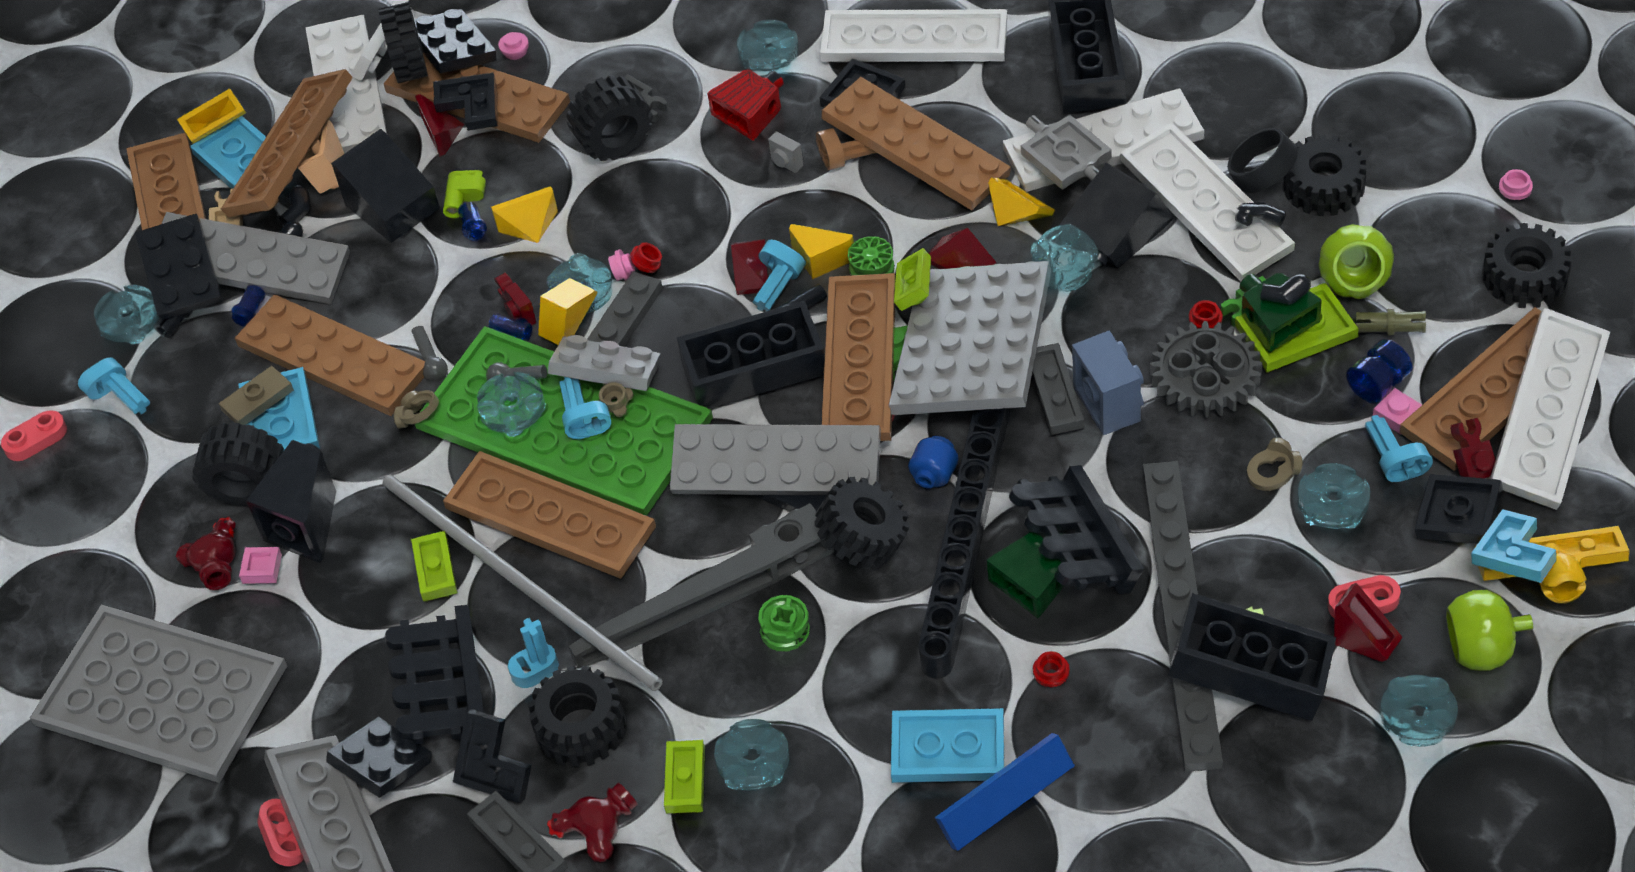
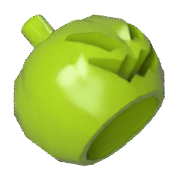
(1356, 261)
(1483, 630)

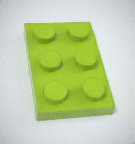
(1333, 329)

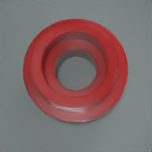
(646, 257)
(1205, 311)
(1051, 661)

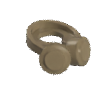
(411, 404)
(1277, 450)

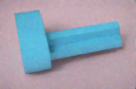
(785, 265)
(110, 376)
(578, 415)
(1397, 461)
(537, 657)

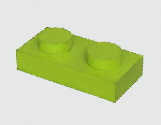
(912, 279)
(434, 566)
(684, 776)

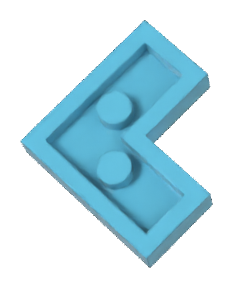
(1508, 548)

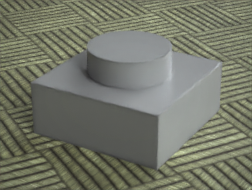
(785, 152)

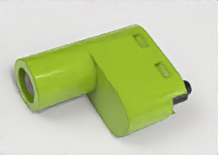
(463, 187)

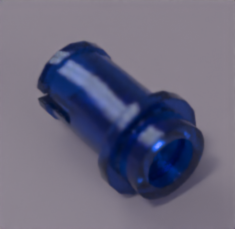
(473, 226)
(248, 305)
(514, 327)

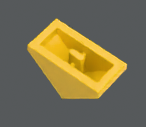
(820, 248)
(564, 310)

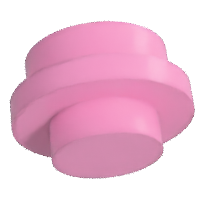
(513, 45)
(1515, 185)
(621, 265)

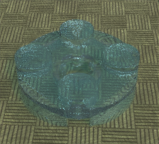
(757, 56)
(1081, 262)
(587, 271)
(129, 328)
(512, 418)
(1333, 513)
(1423, 691)
(757, 773)

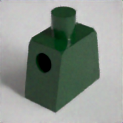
(1274, 321)
(1025, 574)

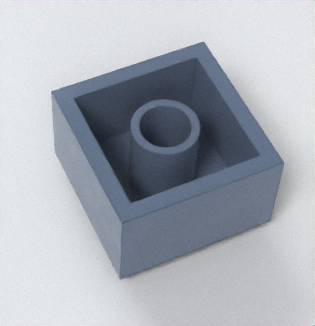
(1107, 382)

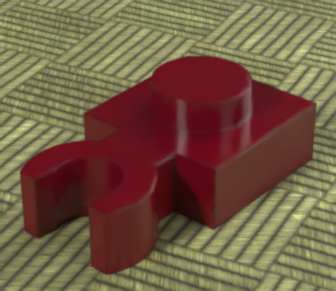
(517, 302)
(1475, 456)

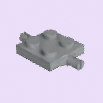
(1064, 150)

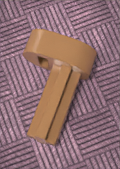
(836, 153)

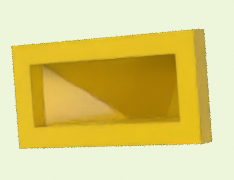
(211, 116)
(1014, 204)
(526, 215)

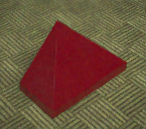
(440, 125)
(960, 250)
(748, 269)
(1363, 626)

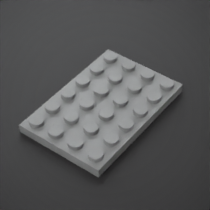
(972, 339)
(159, 693)

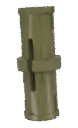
(1391, 322)

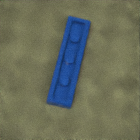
(1004, 791)

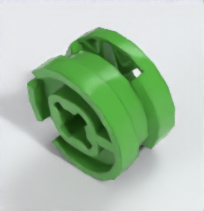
(870, 257)
(773, 622)

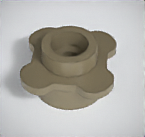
(615, 391)

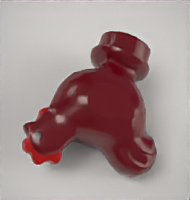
(211, 554)
(595, 820)

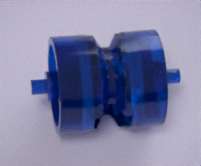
(1379, 371)

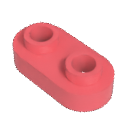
(34, 435)
(1374, 587)
(278, 836)

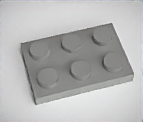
(604, 362)

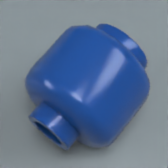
(933, 461)

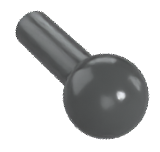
(435, 367)
(498, 368)

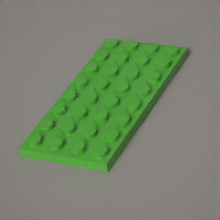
(622, 465)

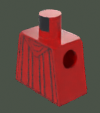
(747, 101)

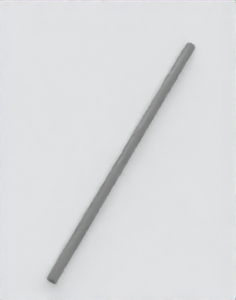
(524, 584)

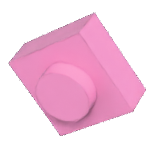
(1396, 408)
(260, 565)

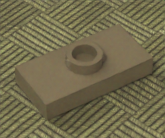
(256, 396)

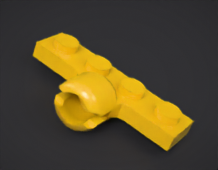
(1573, 552)

